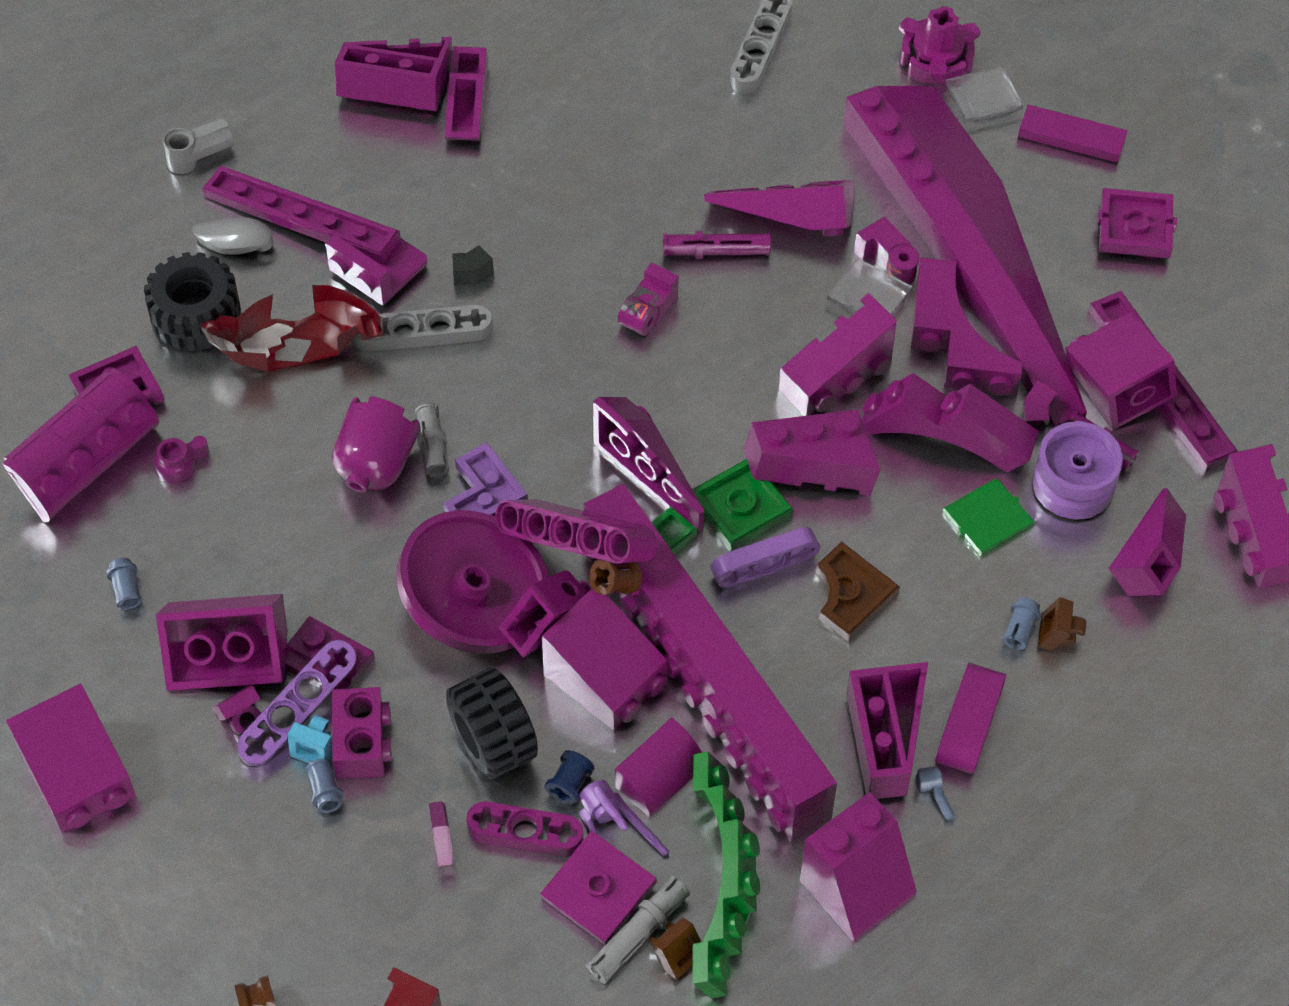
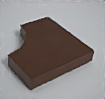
(854, 590)

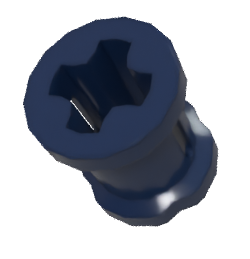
(569, 777)

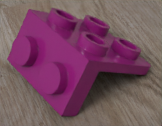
(372, 277)

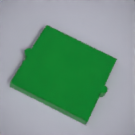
(988, 516)

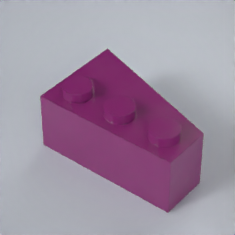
(394, 74)
(815, 450)
(1256, 514)

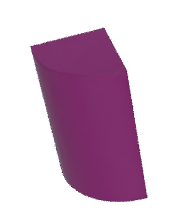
(658, 767)

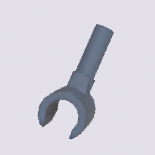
(931, 779)

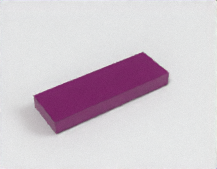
(1072, 133)

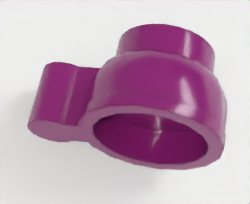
(177, 461)

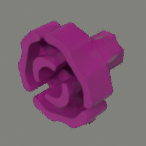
(940, 43)

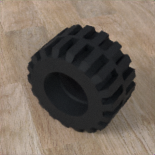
(187, 279)
(492, 722)

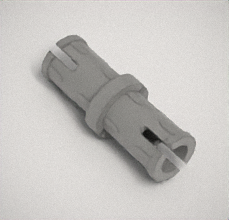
(432, 440)

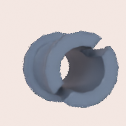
(122, 575)
(1024, 615)
(326, 795)

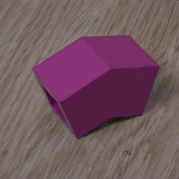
(1037, 404)

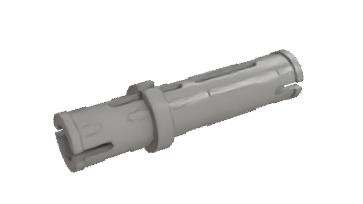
(651, 916)

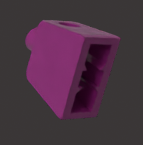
(550, 597)

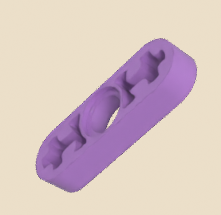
(765, 557)

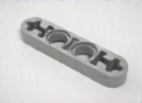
(758, 40)
(423, 335)

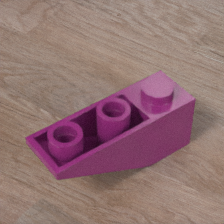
(1153, 550)

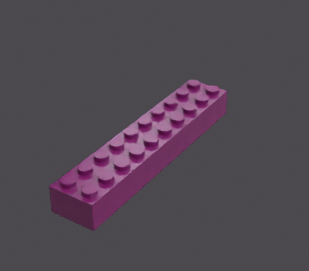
(724, 684)

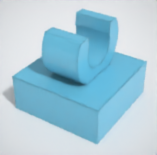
(311, 741)

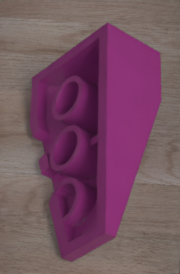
(813, 206)

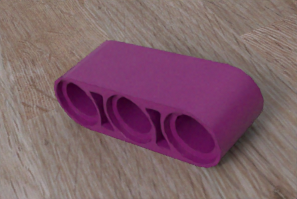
(970, 718)

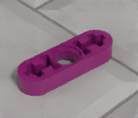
(493, 834)

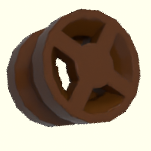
(256, 994)

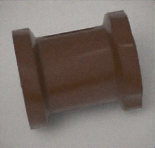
(622, 580)

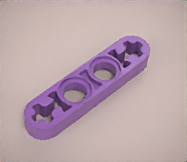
(292, 699)

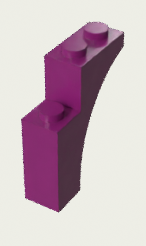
(943, 327)
(960, 418)

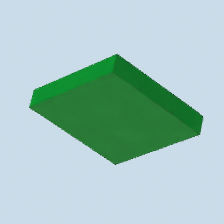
(741, 506)

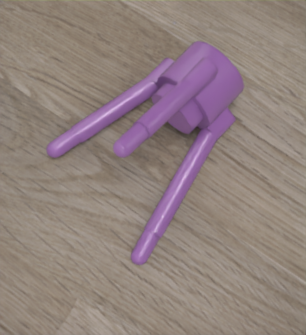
(604, 805)

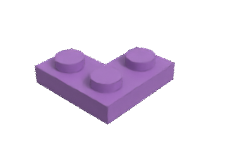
(488, 481)

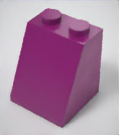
(1123, 370)
(603, 660)
(71, 758)
(858, 867)

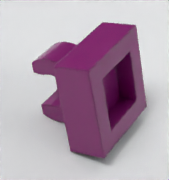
(237, 705)

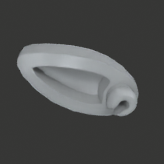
(234, 235)

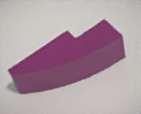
(466, 93)

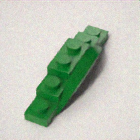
(739, 878)

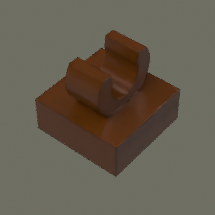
(1059, 625)
(676, 947)

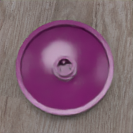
(465, 579)

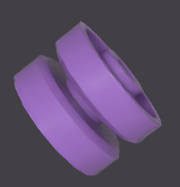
(1077, 470)

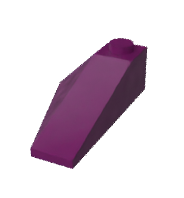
(636, 445)

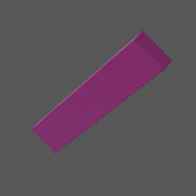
(300, 213)
(1186, 410)

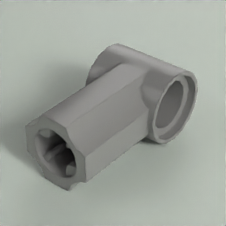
(187, 146)

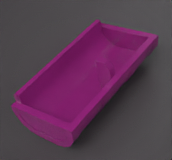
(80, 442)

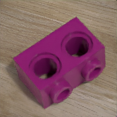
(355, 733)

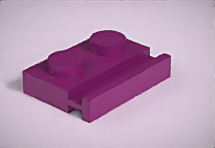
(311, 639)

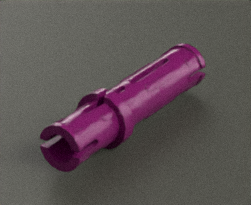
(716, 244)

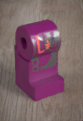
(888, 250)
(649, 300)

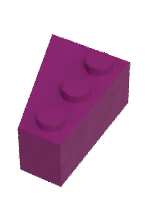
(842, 361)
(885, 724)

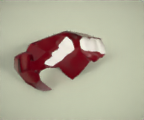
(256, 337)

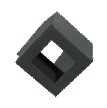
(471, 266)

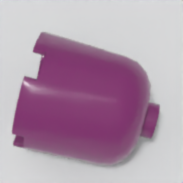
(373, 444)

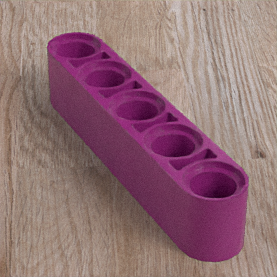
(576, 531)

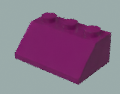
(223, 641)

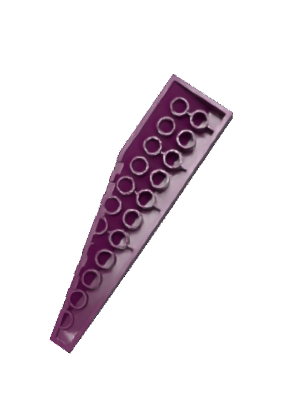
(966, 219)

